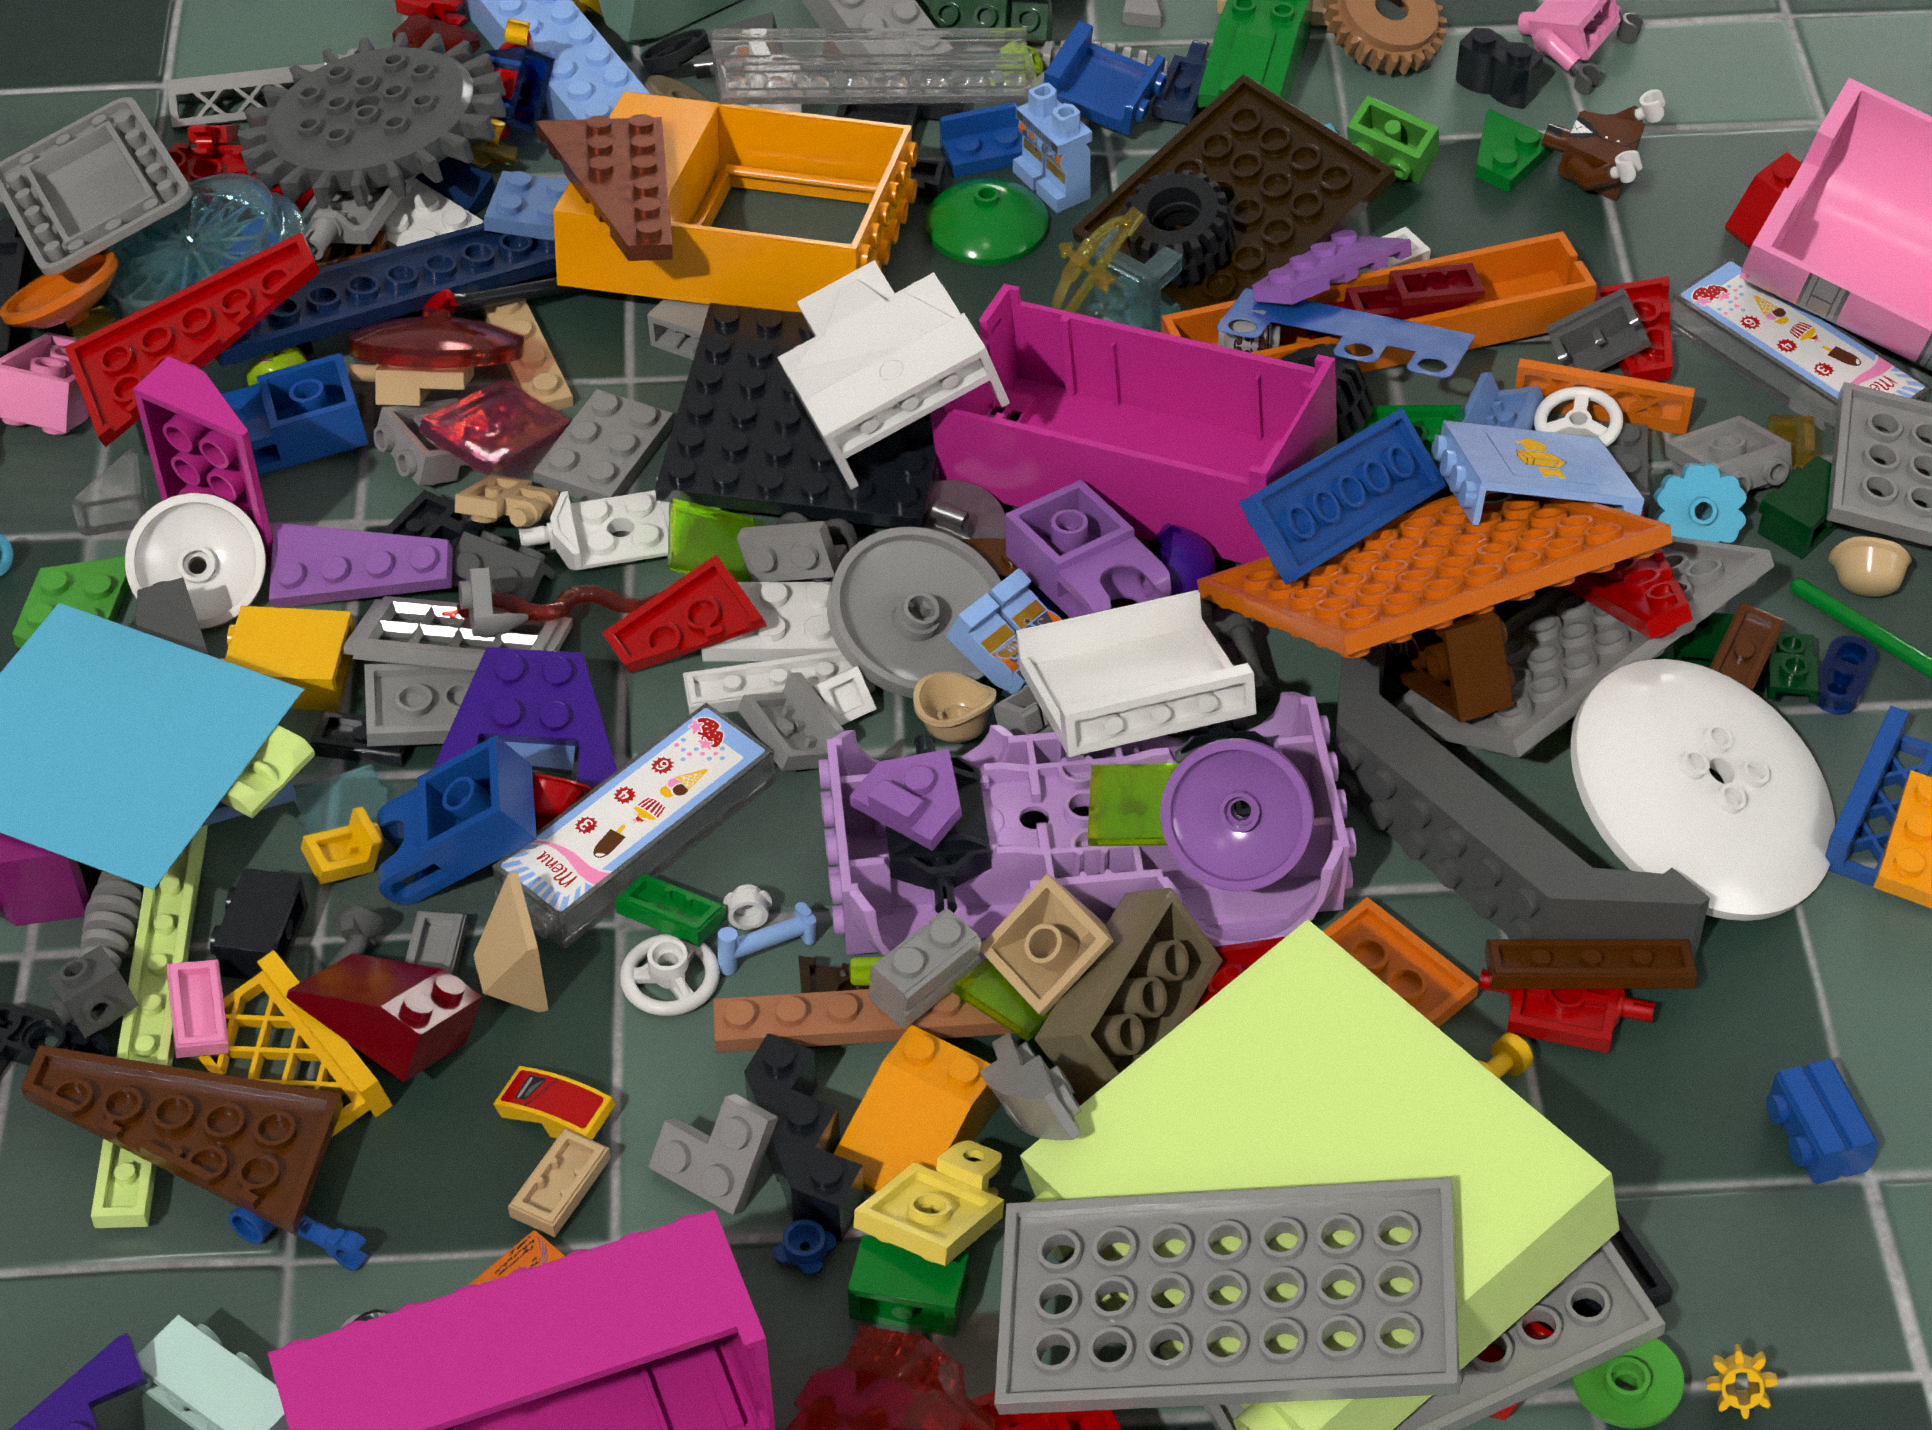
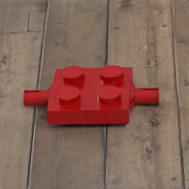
(1570, 1015)

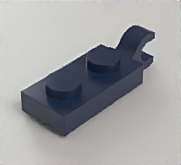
(1184, 80)

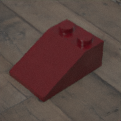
(391, 1010)

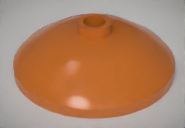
(61, 296)

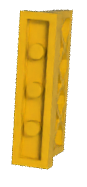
(332, 1051)

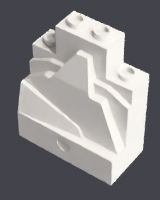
(882, 359)

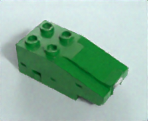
(1260, 41)

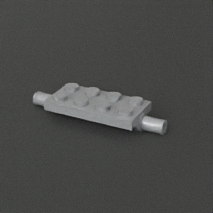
(345, 221)

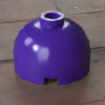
(1185, 557)

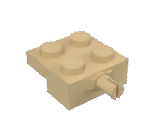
(409, 384)

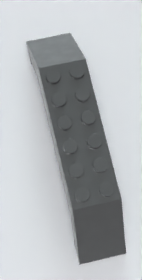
(1485, 842)

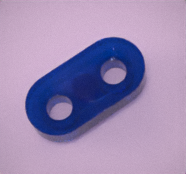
(1844, 674)

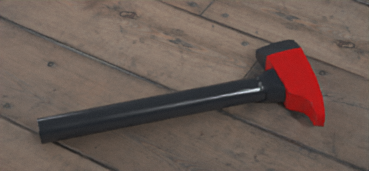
(465, 302)

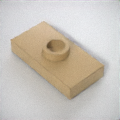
(559, 1182)

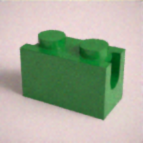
(906, 1290)

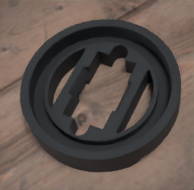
(674, 51)

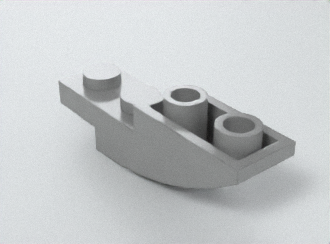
(1031, 1094)

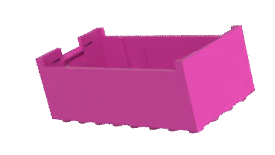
(1137, 415)
(593, 1341)

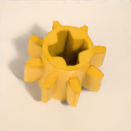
(1756, 1382)

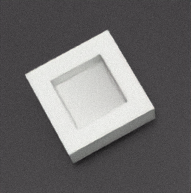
(846, 695)

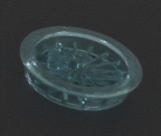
(222, 218)

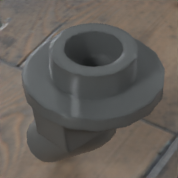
(360, 928)

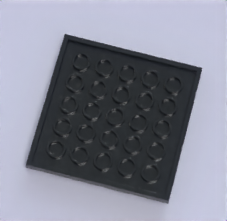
(754, 448)

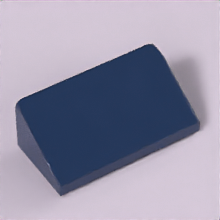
(463, 184)

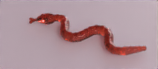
(563, 604)

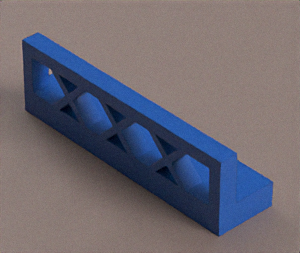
(1867, 790)

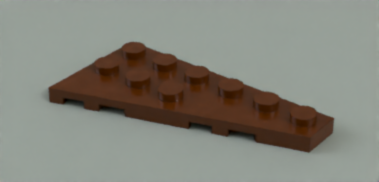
(221, 1132)

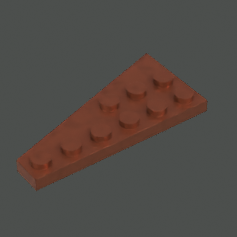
(622, 174)

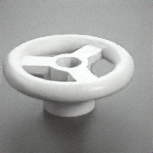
(1579, 420)
(666, 966)

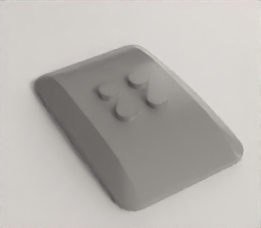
(91, 186)

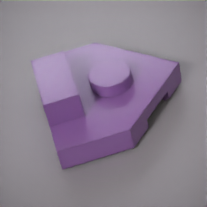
(912, 796)

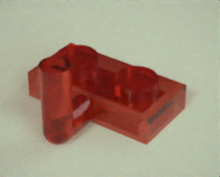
(421, 27)

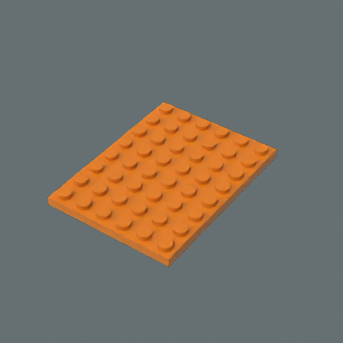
(1436, 568)

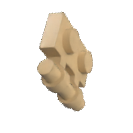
(506, 496)

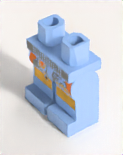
(1053, 149)
(989, 626)

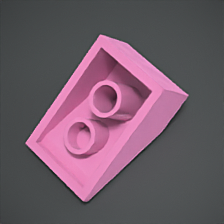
(41, 386)

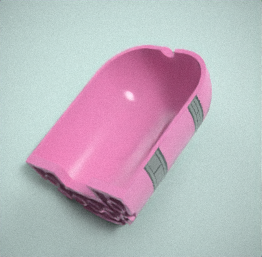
(1858, 225)

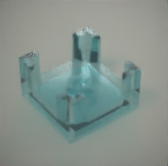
(1137, 293)

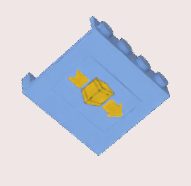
(1529, 463)

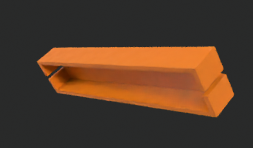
(1524, 285)

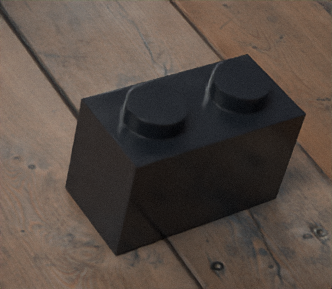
(259, 918)

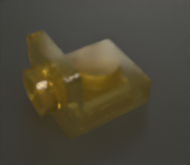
(1797, 431)

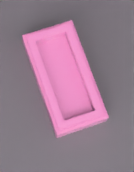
(197, 1008)

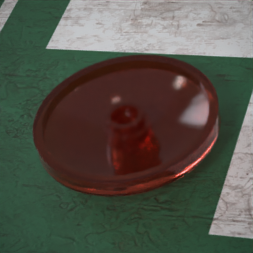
(436, 342)

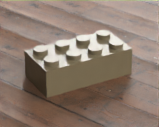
(1131, 992)

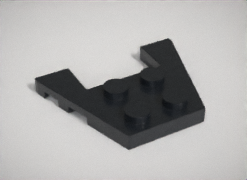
(927, 172)

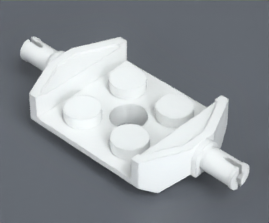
(585, 529)

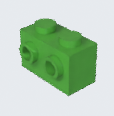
(1395, 138)

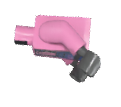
(1575, 30)

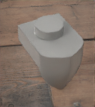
(477, 597)

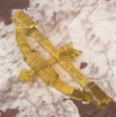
(1080, 259)

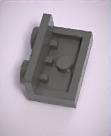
(509, 570)

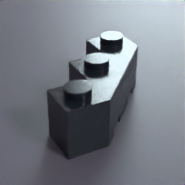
(805, 1137)

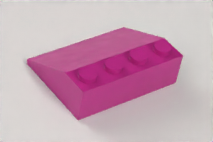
(199, 441)

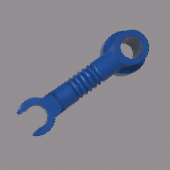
(337, 1243)

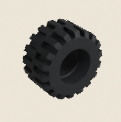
(1179, 201)
(1352, 391)

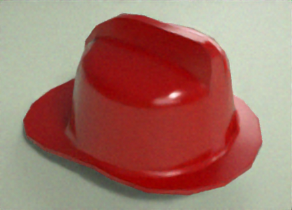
(554, 796)

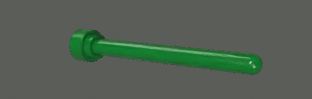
(1863, 626)

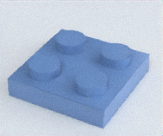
(524, 205)

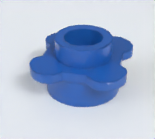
(801, 1234)

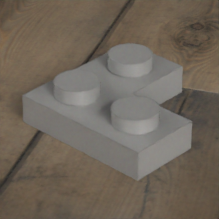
(718, 1165)

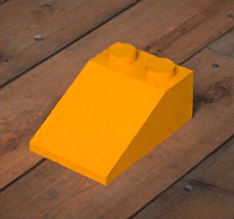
(917, 1108)

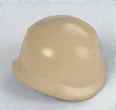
(1870, 565)
(953, 706)

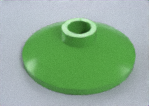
(1649, 1370)

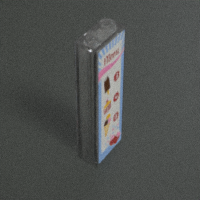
(1782, 346)
(637, 822)

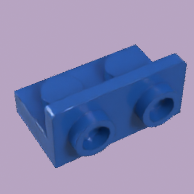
(980, 139)

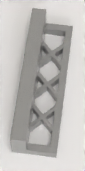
(212, 87)

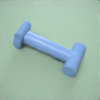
(733, 947)

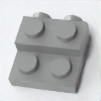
(1736, 448)
(413, 452)

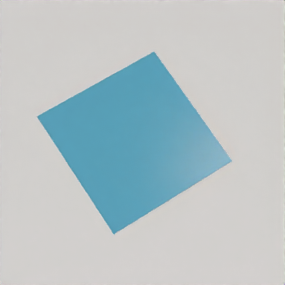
(123, 741)

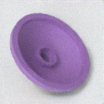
(1217, 842)

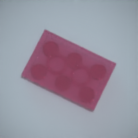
(494, 427)

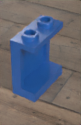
(1104, 83)

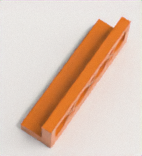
(1642, 401)

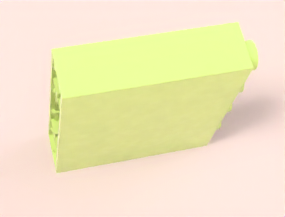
(1332, 1080)

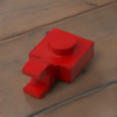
(442, 8)
(207, 135)

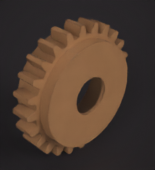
(1387, 42)

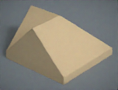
(1046, 944)
(508, 952)

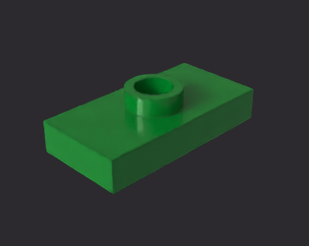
(670, 909)

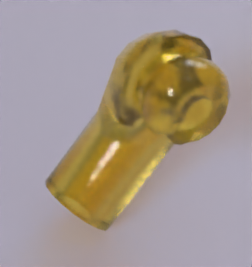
(486, 152)

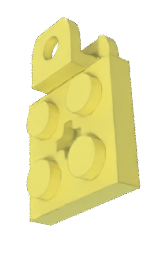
(936, 1210)

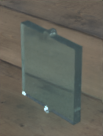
(331, 800)

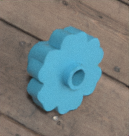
(1721, 501)

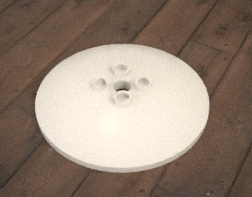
(1647, 786)

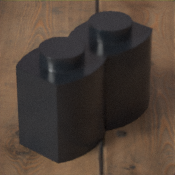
(1499, 67)

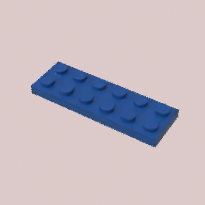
(1342, 495)

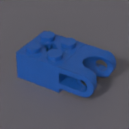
(300, 414)
(457, 821)

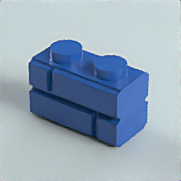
(1821, 1122)

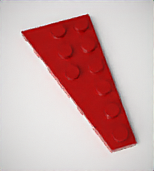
(1637, 594)

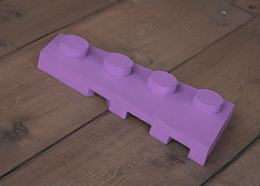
(1328, 264)
(345, 564)

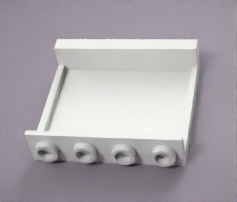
(1132, 674)

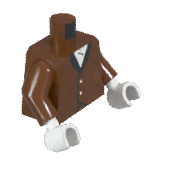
(1603, 147)

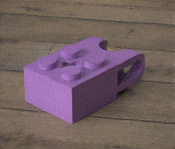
(1082, 552)

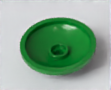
(986, 222)

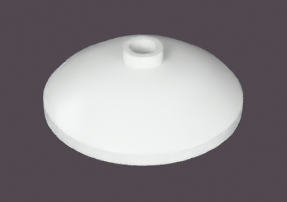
(203, 529)

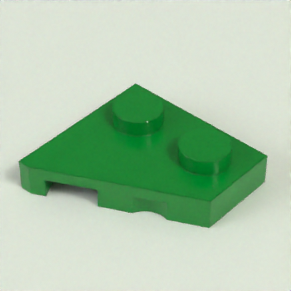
(1508, 151)

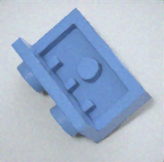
(1502, 407)

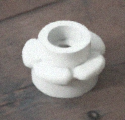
(747, 907)

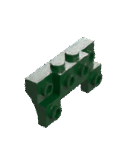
(1029, 14)
(1787, 670)

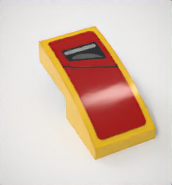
(554, 1102)

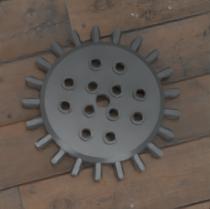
(372, 119)

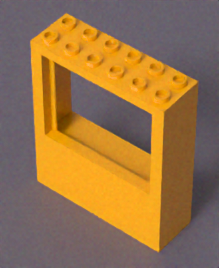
(756, 149)

